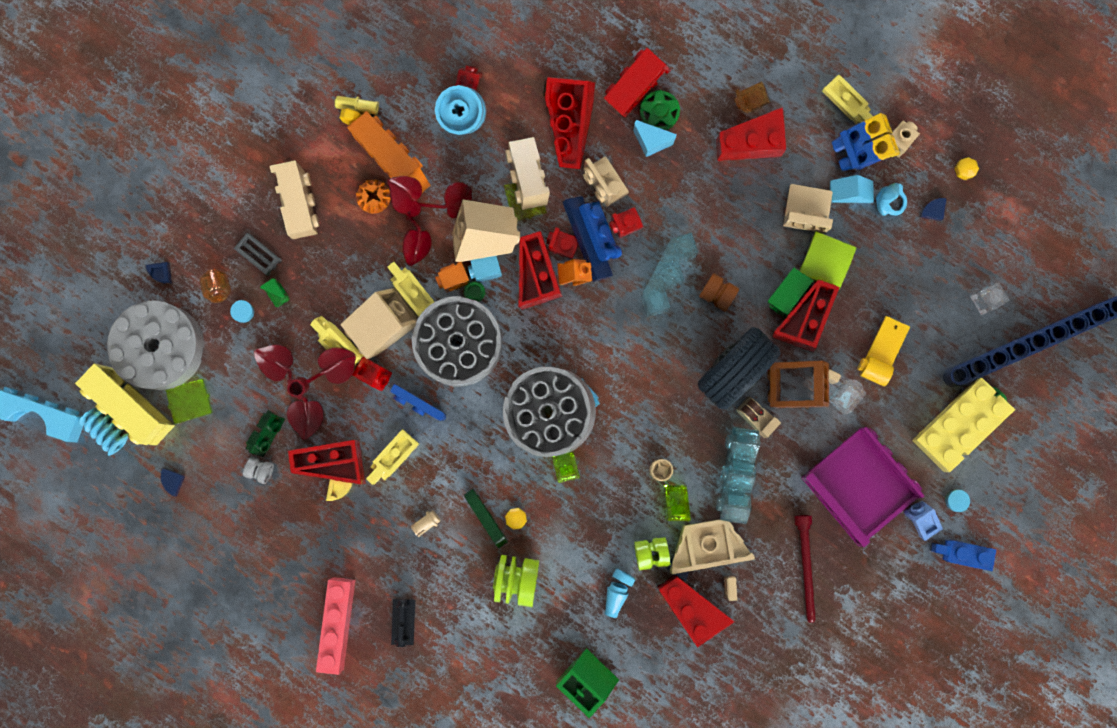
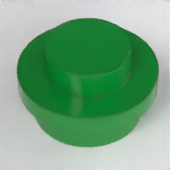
(474, 291)

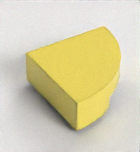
(337, 489)

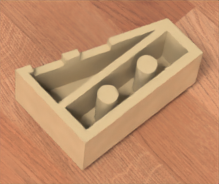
(527, 173)
(296, 199)

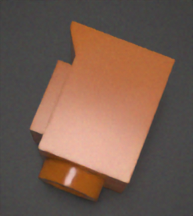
(574, 271)
(452, 277)

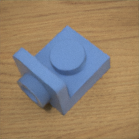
(924, 519)

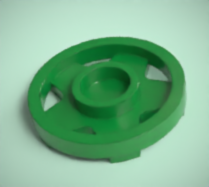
(660, 109)

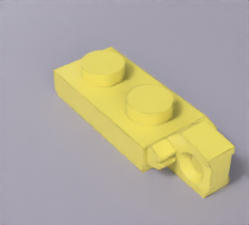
(847, 100)
(410, 289)
(332, 337)
(392, 456)

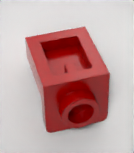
(468, 77)
(625, 222)
(562, 243)
(372, 374)

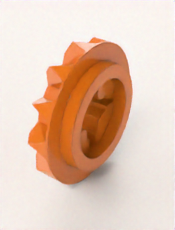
(373, 206)

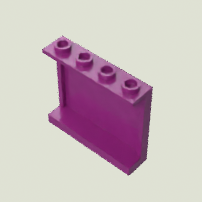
(862, 485)

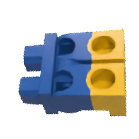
(866, 143)

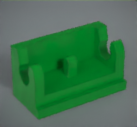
(790, 293)

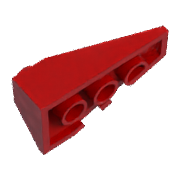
(570, 114)

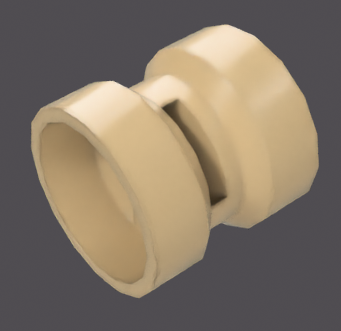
(661, 470)

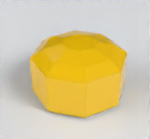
(348, 116)
(966, 168)
(516, 518)

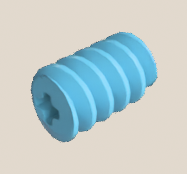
(103, 431)

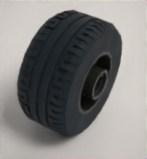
(739, 368)

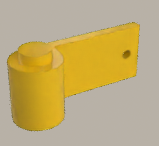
(883, 351)

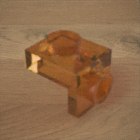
(752, 97)

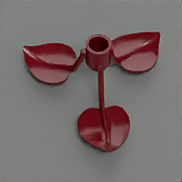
(403, 196)
(303, 415)

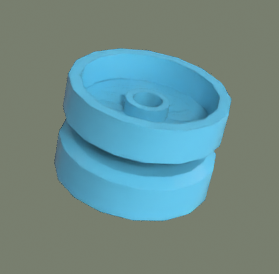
(449, 104)

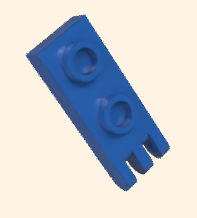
(418, 405)

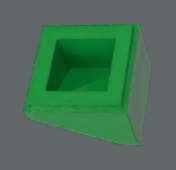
(275, 292)

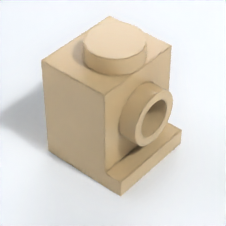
(908, 130)

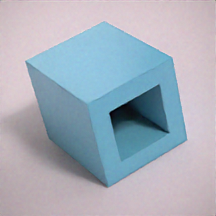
(485, 269)

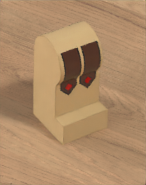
(758, 417)

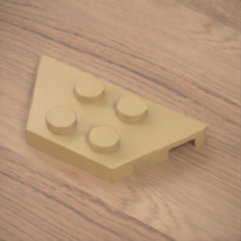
(708, 546)

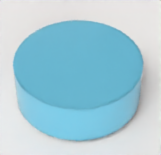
(242, 311)
(957, 500)
(624, 577)

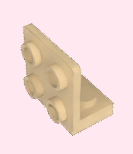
(605, 181)
(808, 209)

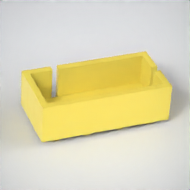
(125, 405)
(963, 425)

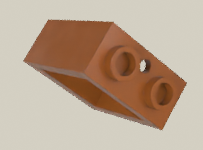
(821, 384)

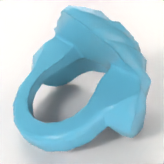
(887, 195)

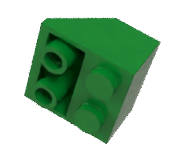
(587, 682)

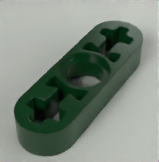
(485, 518)

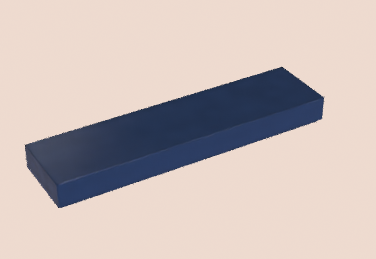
(599, 269)

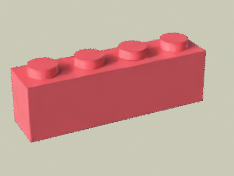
(335, 626)

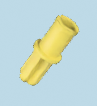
(357, 104)

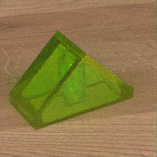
(565, 467)
(676, 503)

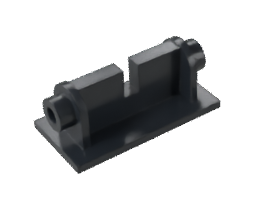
(403, 622)

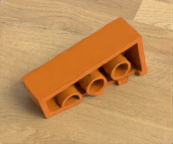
(385, 150)

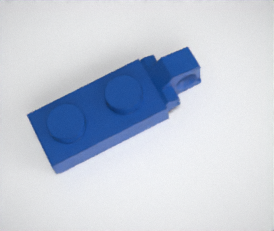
(966, 554)

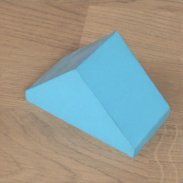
(652, 138)
(852, 190)

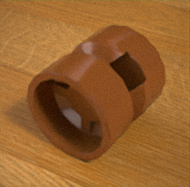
(719, 292)

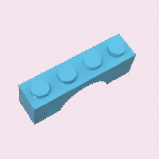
(58, 422)

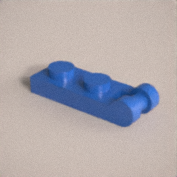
(599, 231)

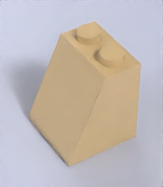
(484, 231)
(380, 322)

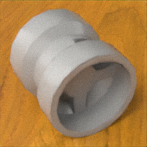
(259, 470)

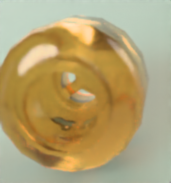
(215, 285)

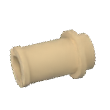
(428, 521)

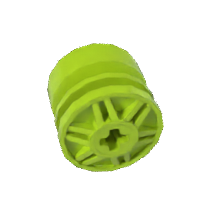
(516, 580)

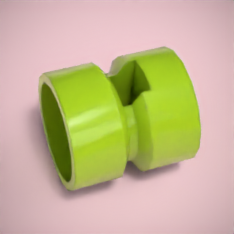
(644, 555)

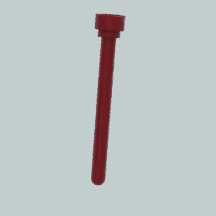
(803, 524)

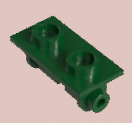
(260, 442)

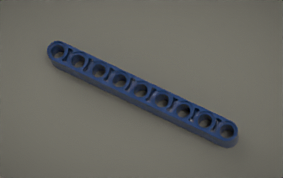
(1025, 343)

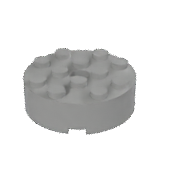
(134, 340)
(461, 364)
(571, 417)

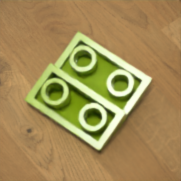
(827, 259)

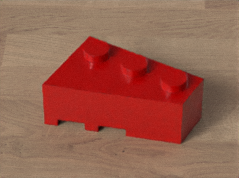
(636, 82)
(753, 139)
(537, 274)
(807, 320)
(331, 461)
(693, 611)

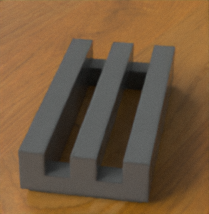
(271, 265)

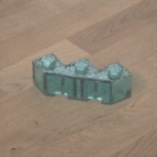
(668, 274)
(738, 475)

